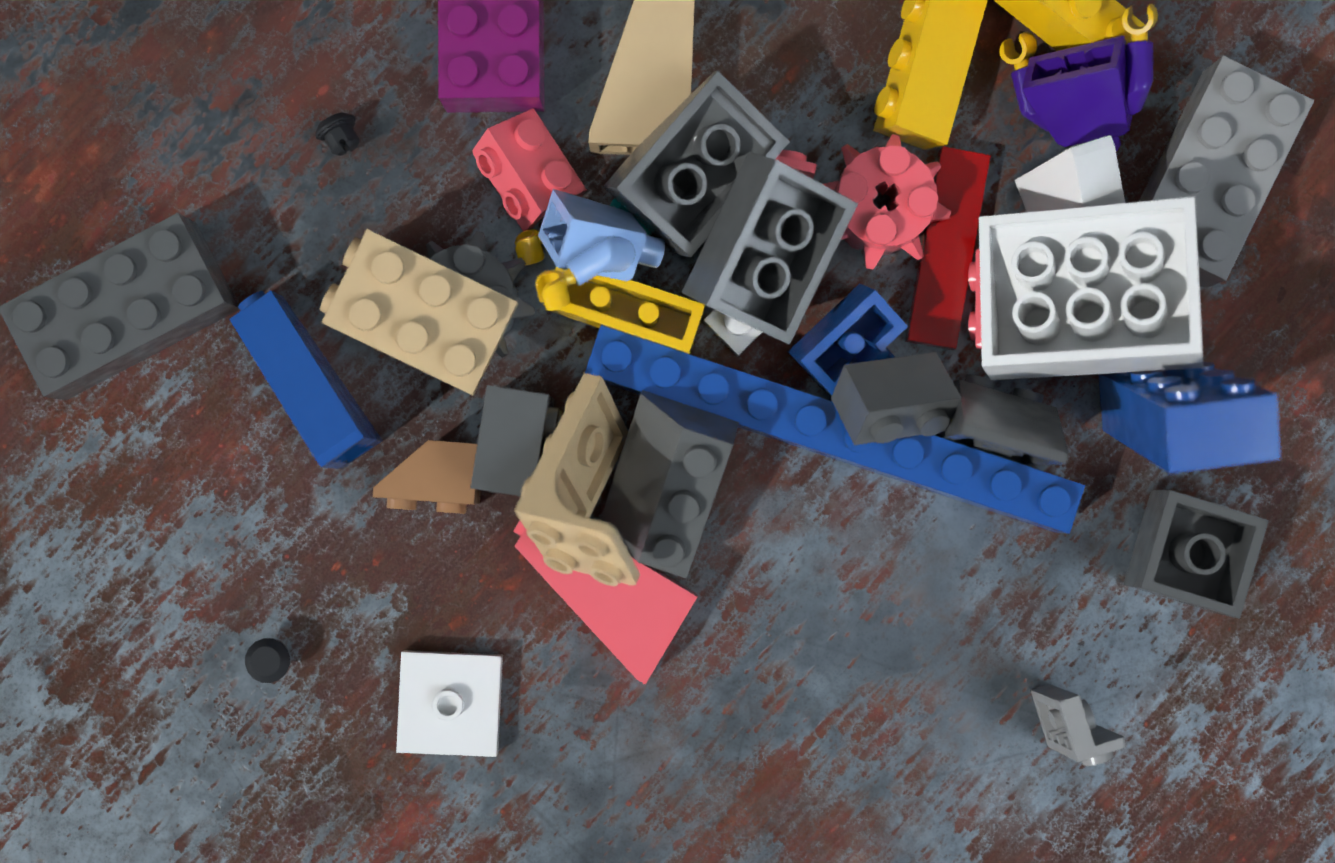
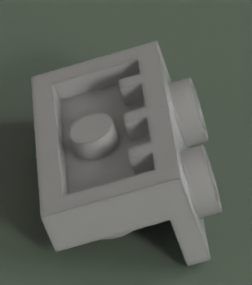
(1072, 727)

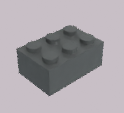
(769, 247)

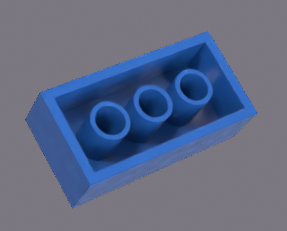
(1191, 417)

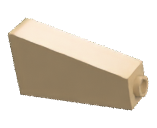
(647, 75)

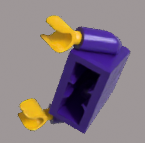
(1084, 88)

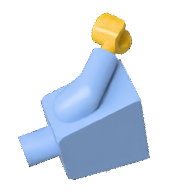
(585, 242)

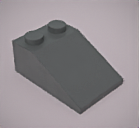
(691, 162)
(1007, 424)

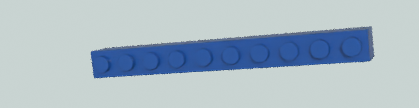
(817, 427)

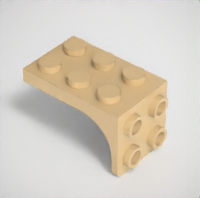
(417, 311)
(568, 484)

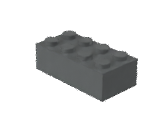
(119, 308)

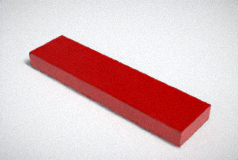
(948, 250)

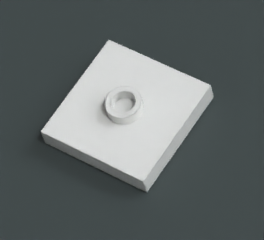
(449, 703)

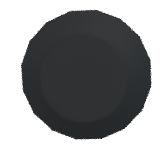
(337, 132)
(267, 660)

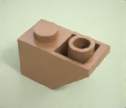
(435, 474)

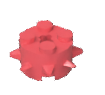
(913, 196)

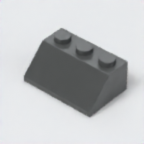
(668, 481)

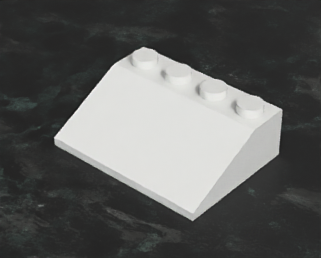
(1090, 290)

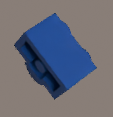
(850, 333)

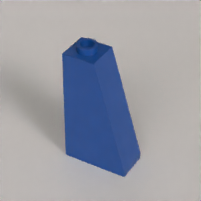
(304, 381)

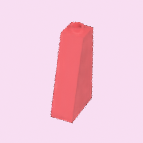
(629, 619)

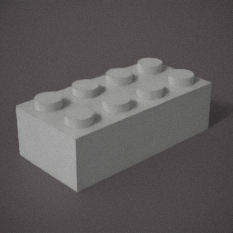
(1228, 157)

